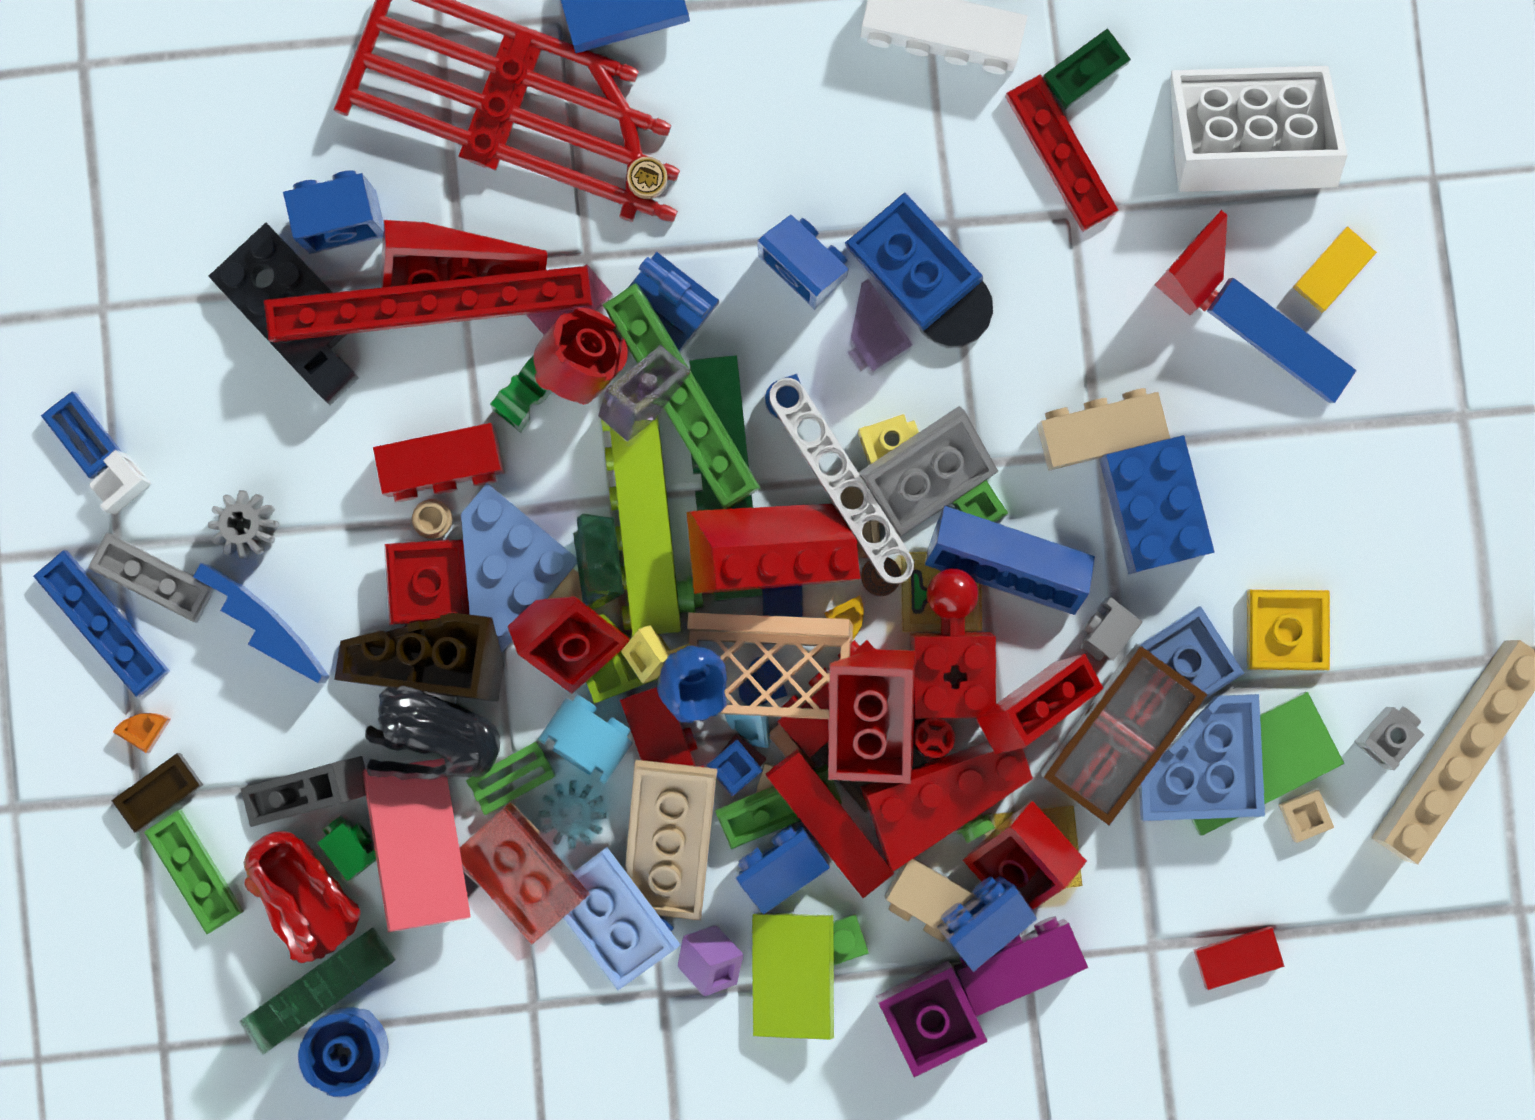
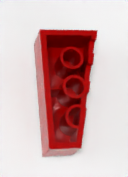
(941, 798)

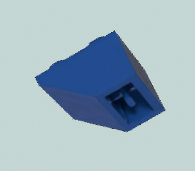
(781, 868)
(986, 921)

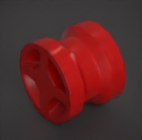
(943, 738)

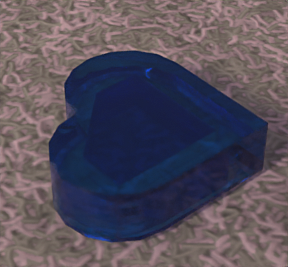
(766, 677)

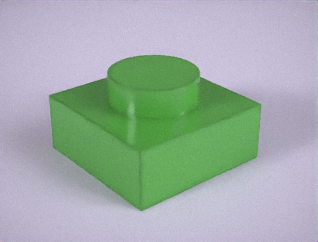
(848, 939)

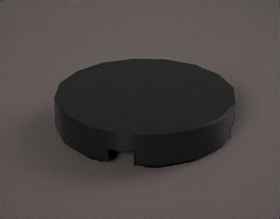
(963, 321)

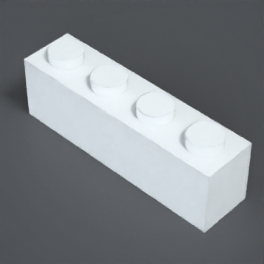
(948, 29)

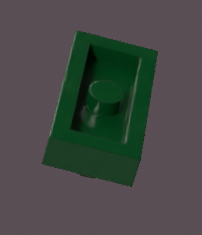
(1086, 68)

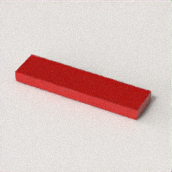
(1061, 153)
(829, 823)

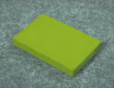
(793, 975)

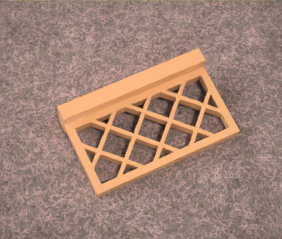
(778, 631)

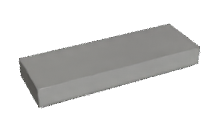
(151, 577)

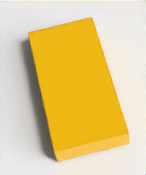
(1334, 269)

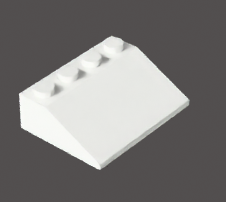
(1256, 129)

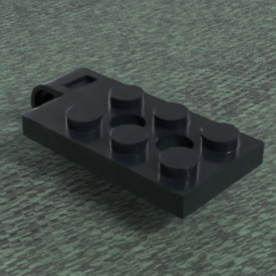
(292, 277)

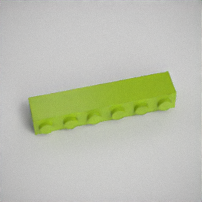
(644, 530)

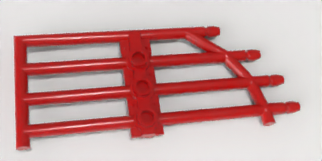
(502, 96)

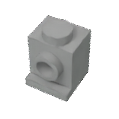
(1109, 631)
(1377, 741)

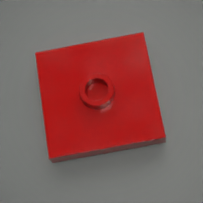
(425, 580)

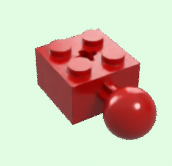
(952, 597)

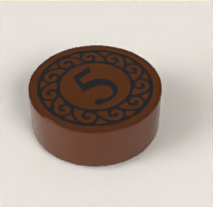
(874, 583)

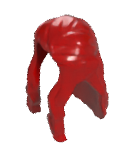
(299, 896)

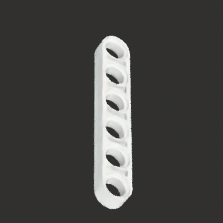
(835, 484)

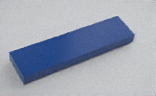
(1281, 340)
(101, 623)

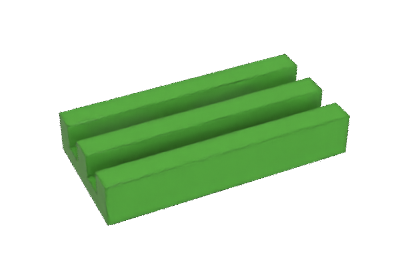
(480, 794)

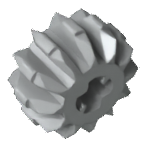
(236, 539)

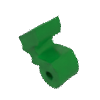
(519, 396)

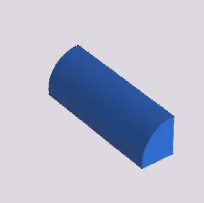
(1011, 560)

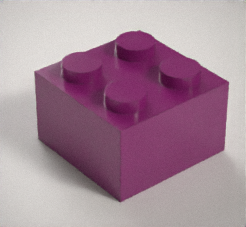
(931, 1019)

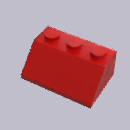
(872, 716)

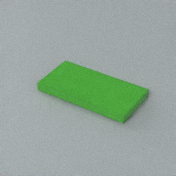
(1293, 752)

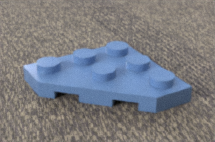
(508, 560)
(1210, 766)

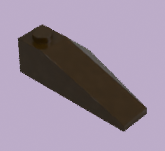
(438, 656)

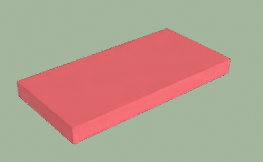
(416, 850)

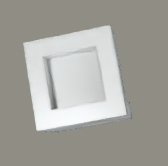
(119, 482)

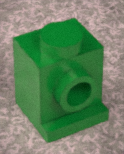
(348, 847)

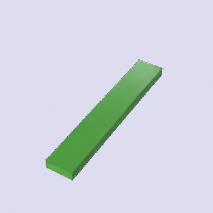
(688, 407)

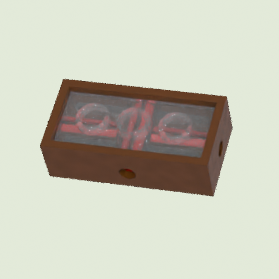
(1123, 734)

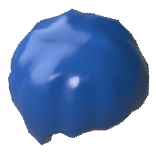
(693, 684)

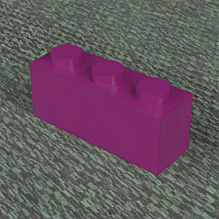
(1023, 966)

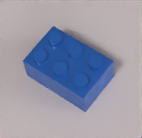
(1156, 504)

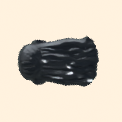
(429, 725)

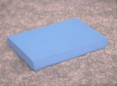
(618, 922)

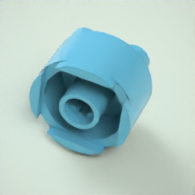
(586, 738)

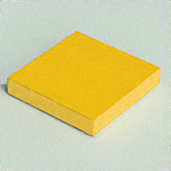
(1288, 629)

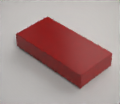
(1238, 958)

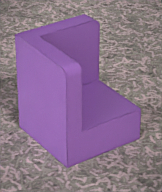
(710, 960)

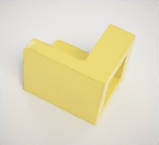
(647, 653)

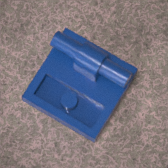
(675, 298)

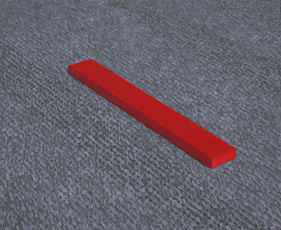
(427, 303)

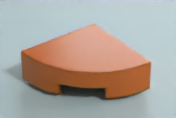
(142, 730)

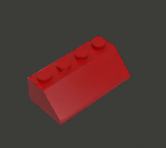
(770, 547)

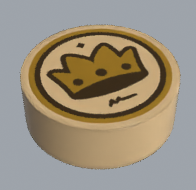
(647, 177)

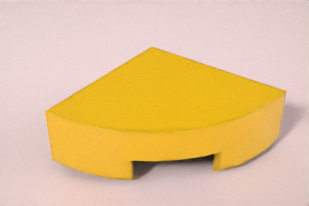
(850, 610)

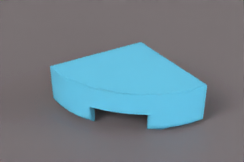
(752, 728)

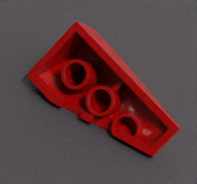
(435, 253)

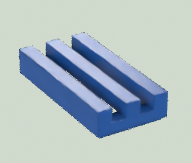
(61, 407)

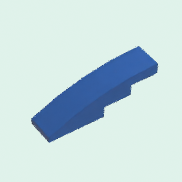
(271, 632)

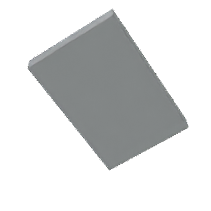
(929, 471)

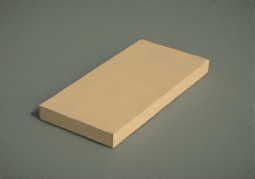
(670, 835)

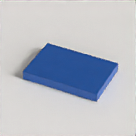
(610, 21)
(914, 261)

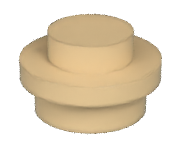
(432, 519)

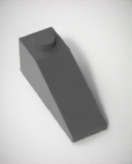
(304, 791)

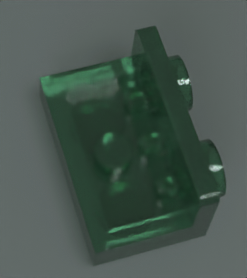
(597, 560)

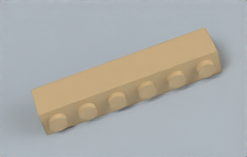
(1459, 753)

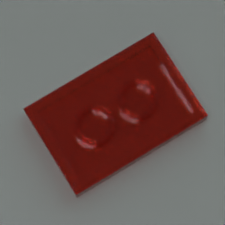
(521, 873)

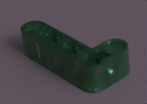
(316, 991)

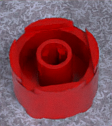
(579, 355)

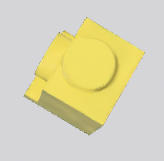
(873, 436)

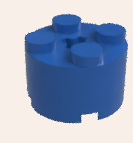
(338, 1073)

